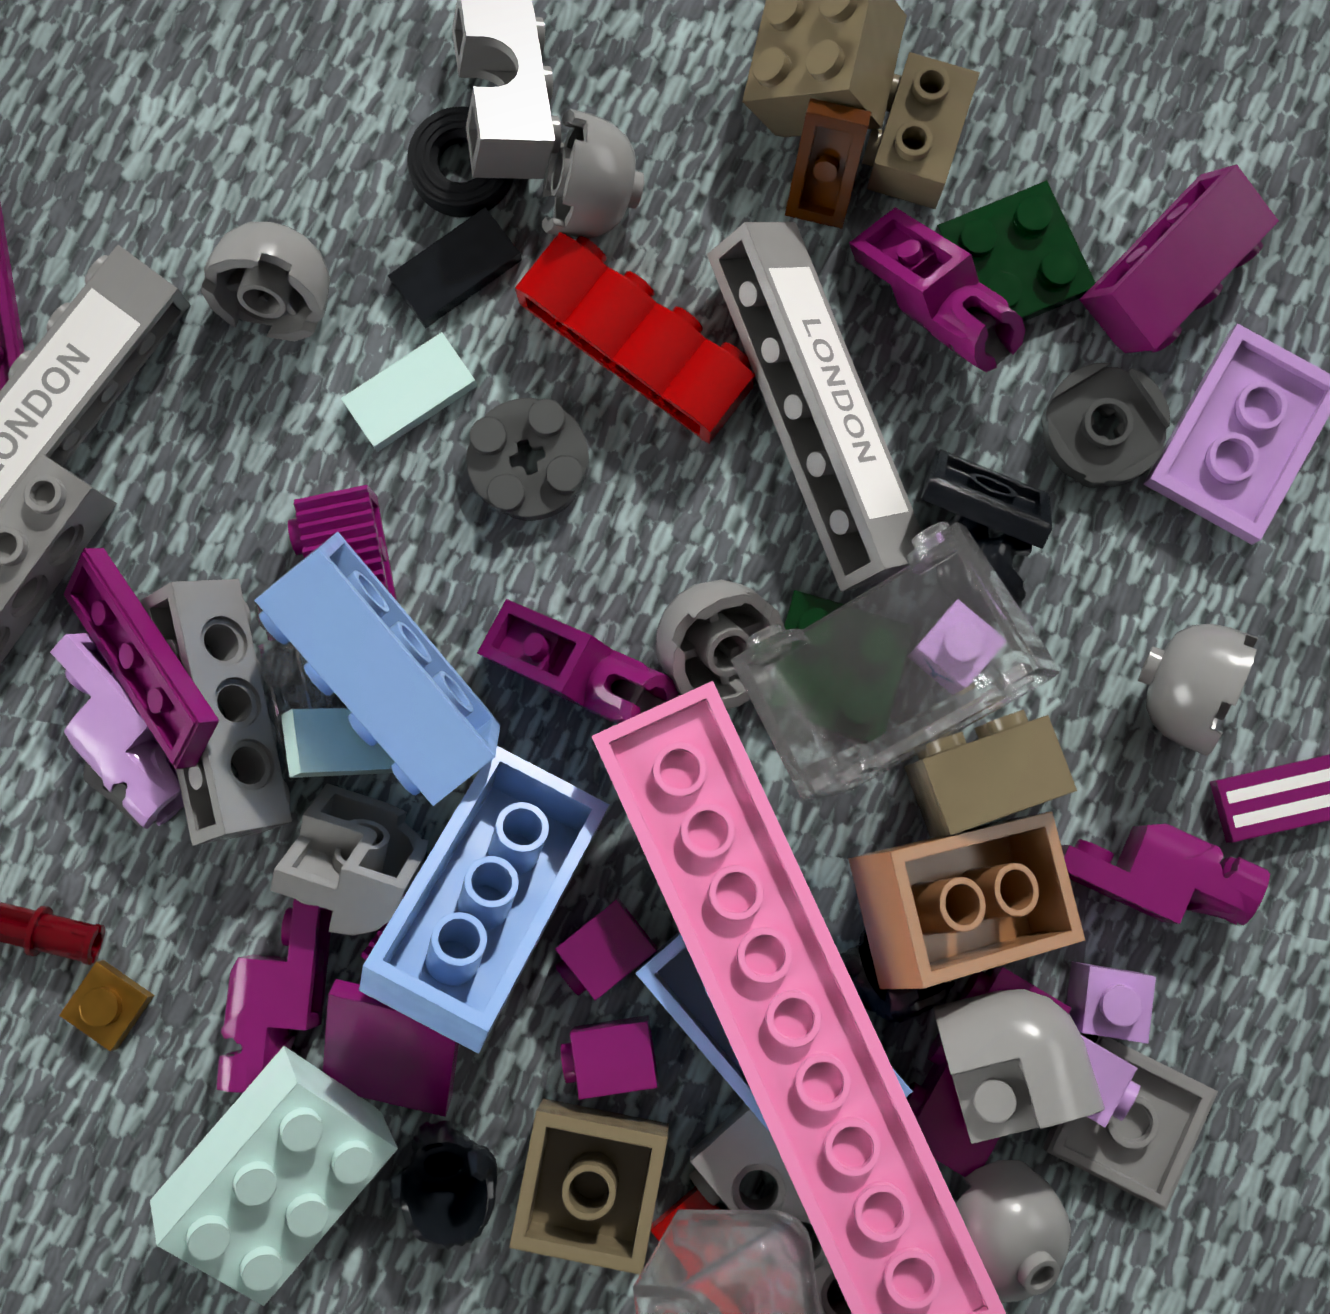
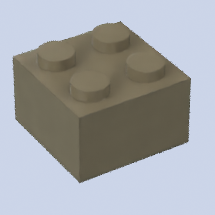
(825, 53)
(983, 780)
(590, 1186)

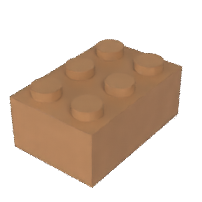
(966, 902)

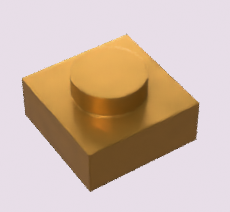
(106, 1005)

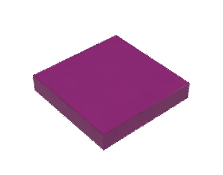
(386, 1053)

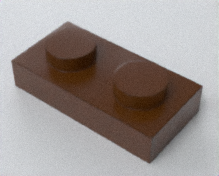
(827, 162)

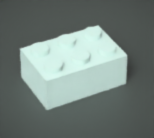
(271, 1177)

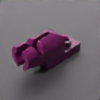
(1168, 873)
(275, 995)

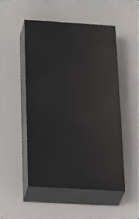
(455, 267)

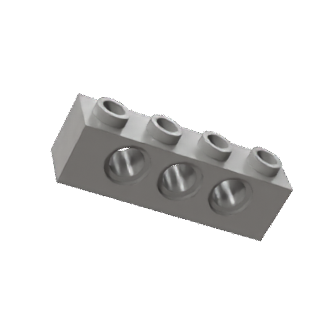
(40, 538)
(213, 798)
(731, 1152)

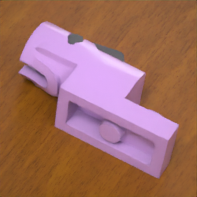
(114, 739)

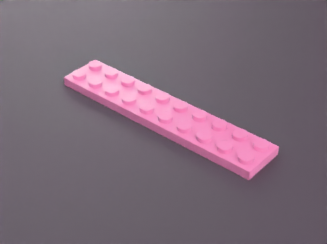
(792, 1013)

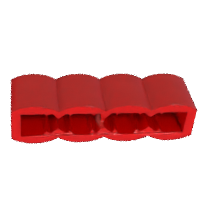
(635, 336)

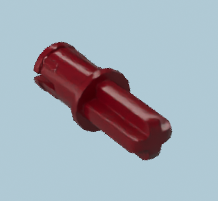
(48, 933)

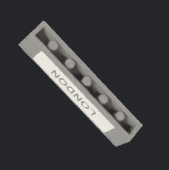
(83, 362)
(816, 402)

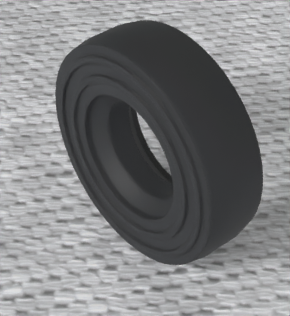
(441, 194)

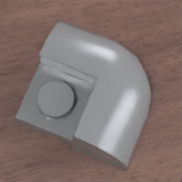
(352, 860)
(1016, 1063)

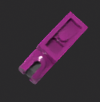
(940, 289)
(573, 664)

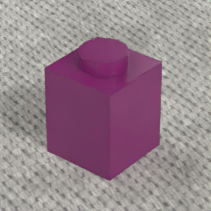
(603, 951)
(610, 1057)

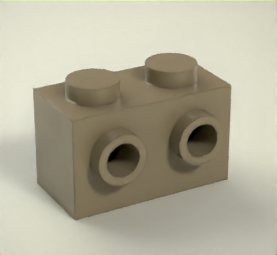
(921, 130)

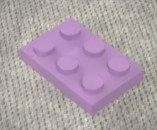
(1244, 435)

